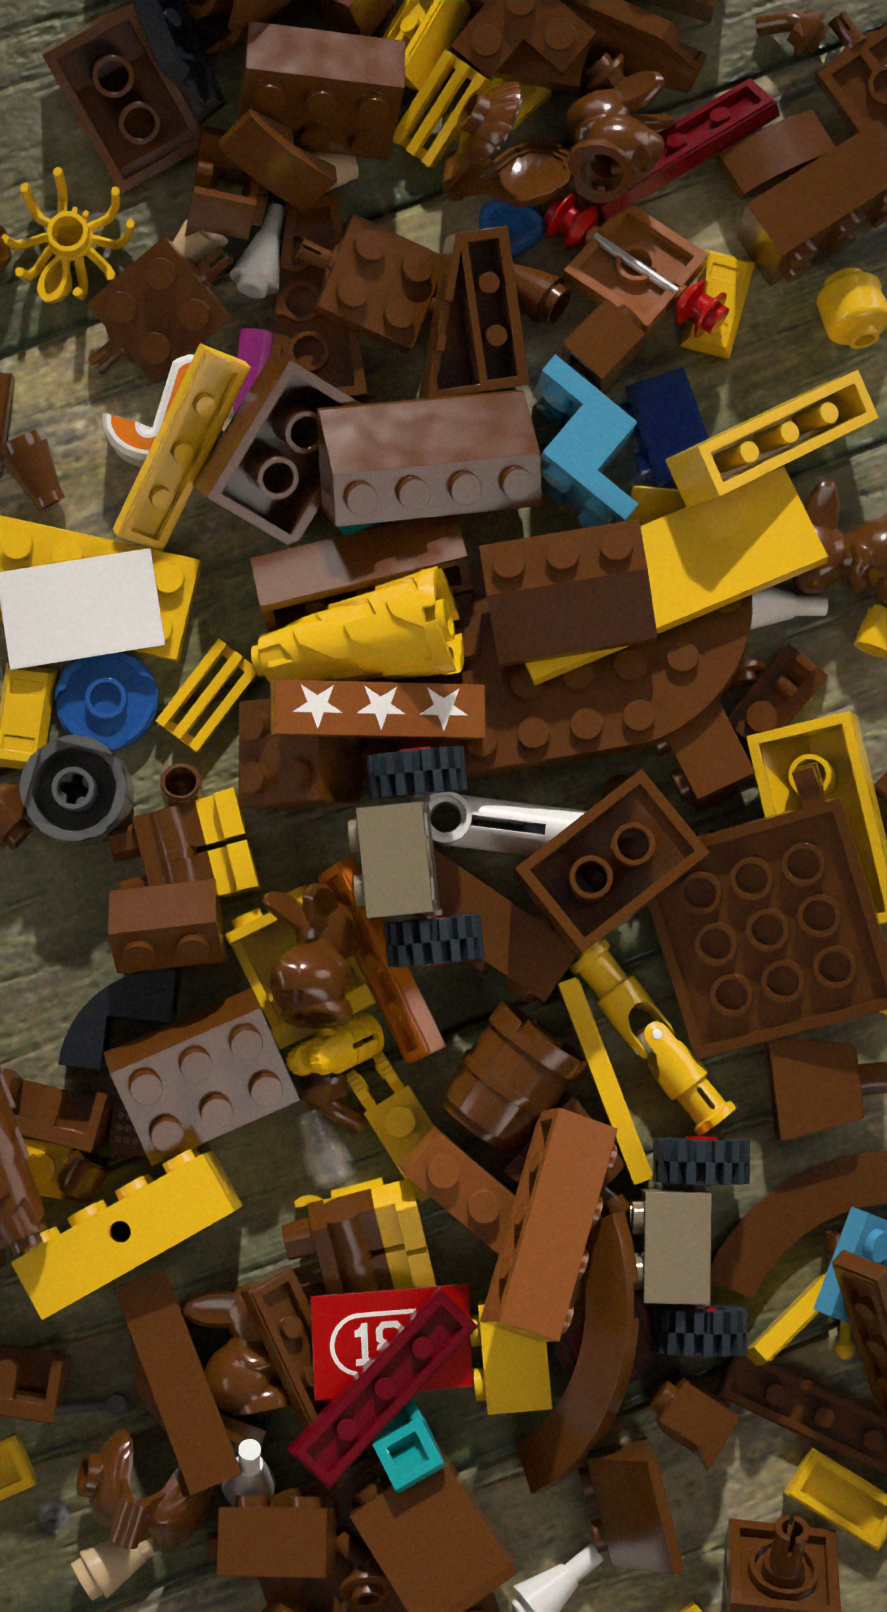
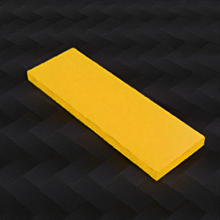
(717, 556)

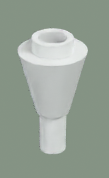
(259, 266)
(778, 605)
(256, 1476)
(555, 1586)

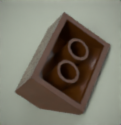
(568, 593)

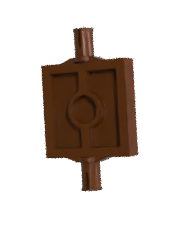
(858, 77)
(376, 282)
(160, 309)

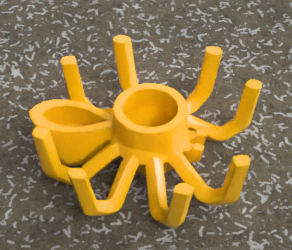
(69, 240)

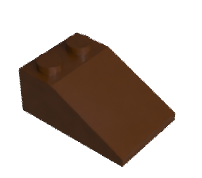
(123, 98)
(609, 863)
(632, 1507)

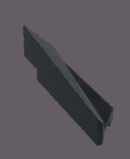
(181, 54)

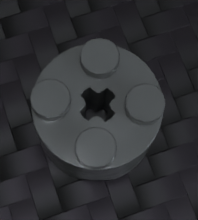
(63, 765)

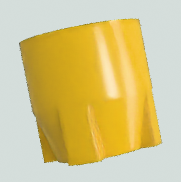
(873, 632)

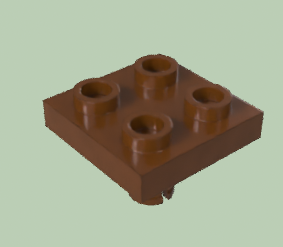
(781, 1567)

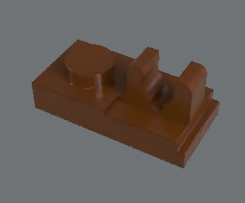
(777, 694)

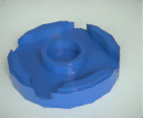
(108, 699)

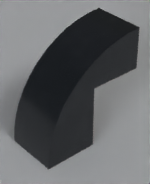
(138, 996)

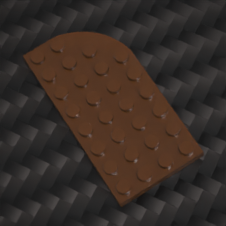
(592, 711)

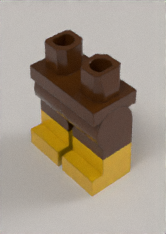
(172, 841)
(362, 1243)

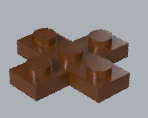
(506, 24)

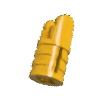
(338, 1047)

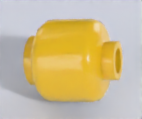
(853, 308)

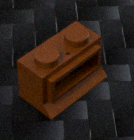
(218, 210)
(59, 1114)
(32, 1383)
(692, 1415)

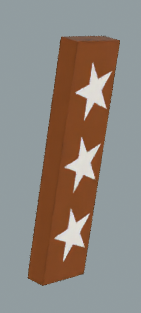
(377, 710)

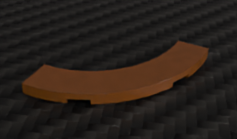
(793, 1211)
(603, 1363)

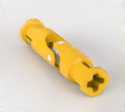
(667, 1058)

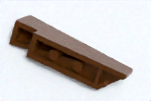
(641, 37)

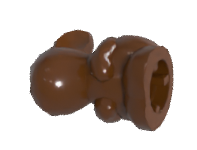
(611, 141)
(853, 555)
(314, 975)
(241, 1369)

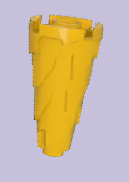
(388, 633)

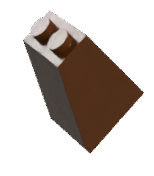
(433, 1541)

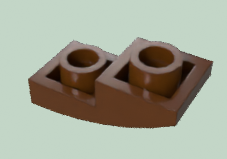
(774, 154)
(270, 157)

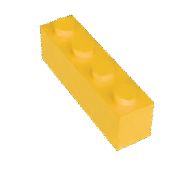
(771, 439)

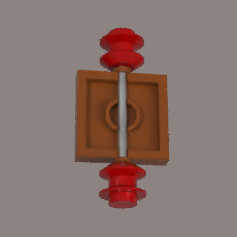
(636, 265)

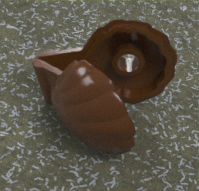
(519, 176)
(163, 1517)

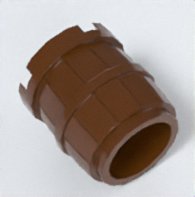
(510, 1078)

